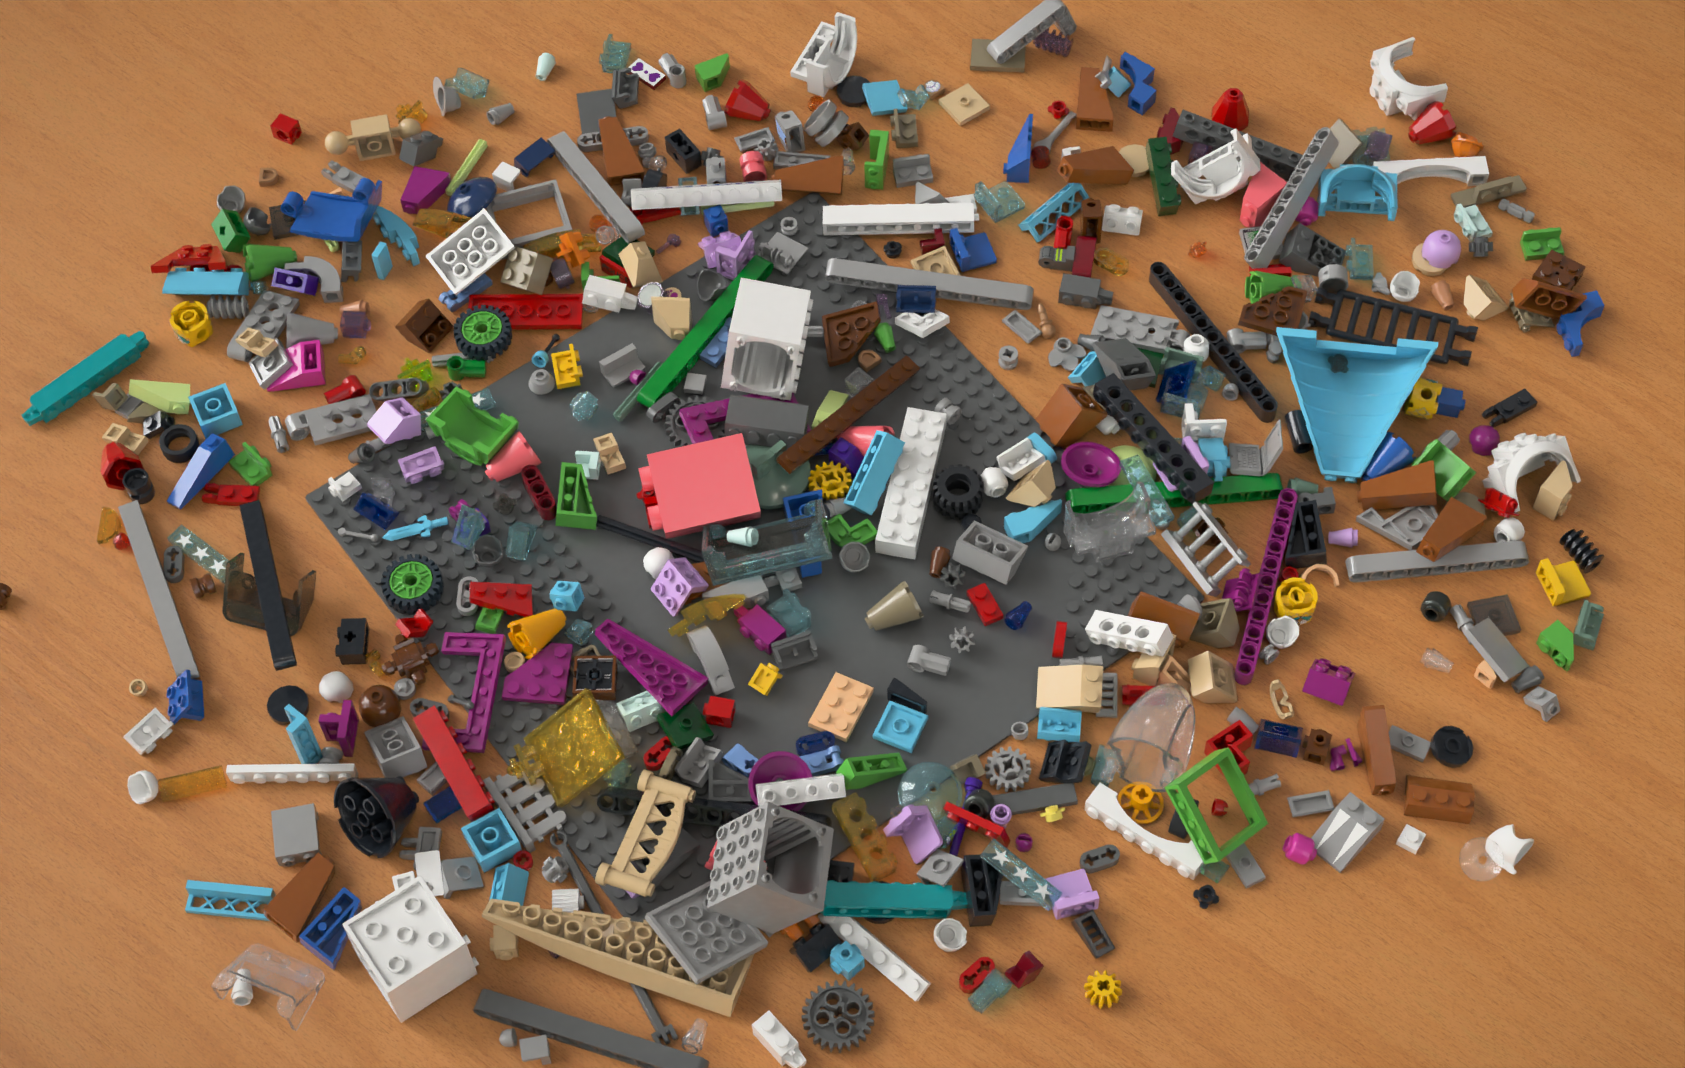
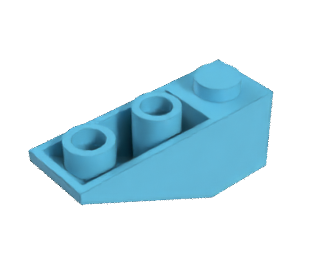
(1029, 523)

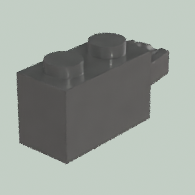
(420, 148)
(1083, 292)

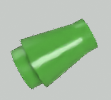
(884, 335)

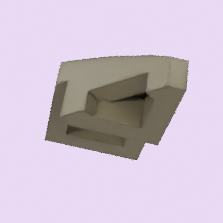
(142, 412)

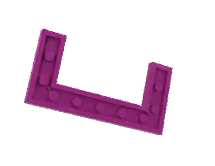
(697, 417)
(490, 649)

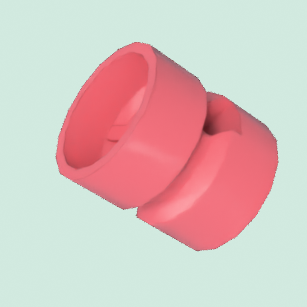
(753, 166)

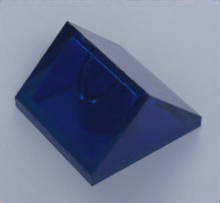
(1178, 380)
(1278, 738)

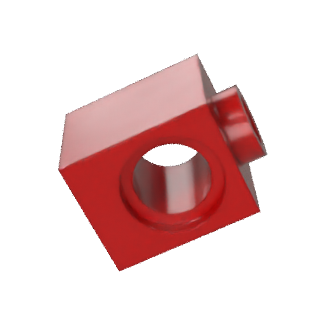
(286, 129)
(720, 711)

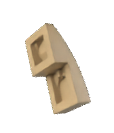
(256, 343)
(123, 435)
(609, 453)

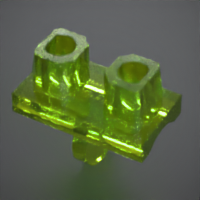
(416, 369)

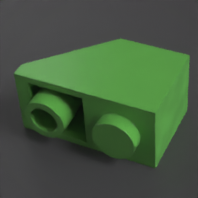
(712, 72)
(1558, 644)

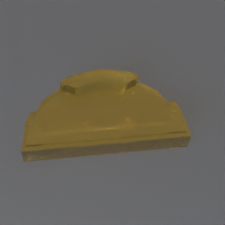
(109, 525)

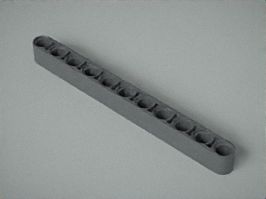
(582, 1033)

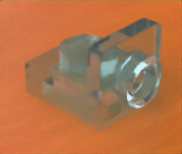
(913, 99)
(1209, 378)

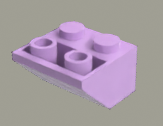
(396, 421)

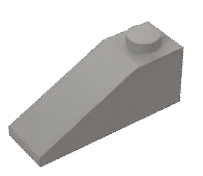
(753, 588)

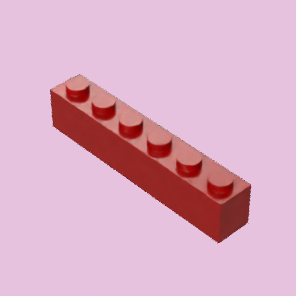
(453, 763)

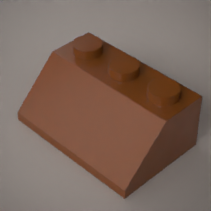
(1545, 298)
(1179, 619)
(1439, 799)

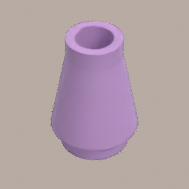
(1344, 537)
(1001, 815)

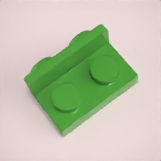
(1538, 243)
(251, 466)

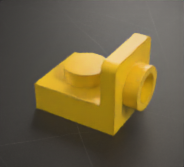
(765, 678)

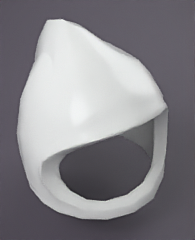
(1512, 847)

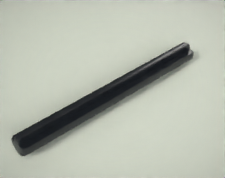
(649, 538)

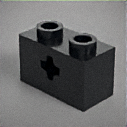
(683, 151)
(353, 641)

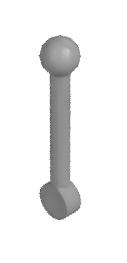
(342, 532)

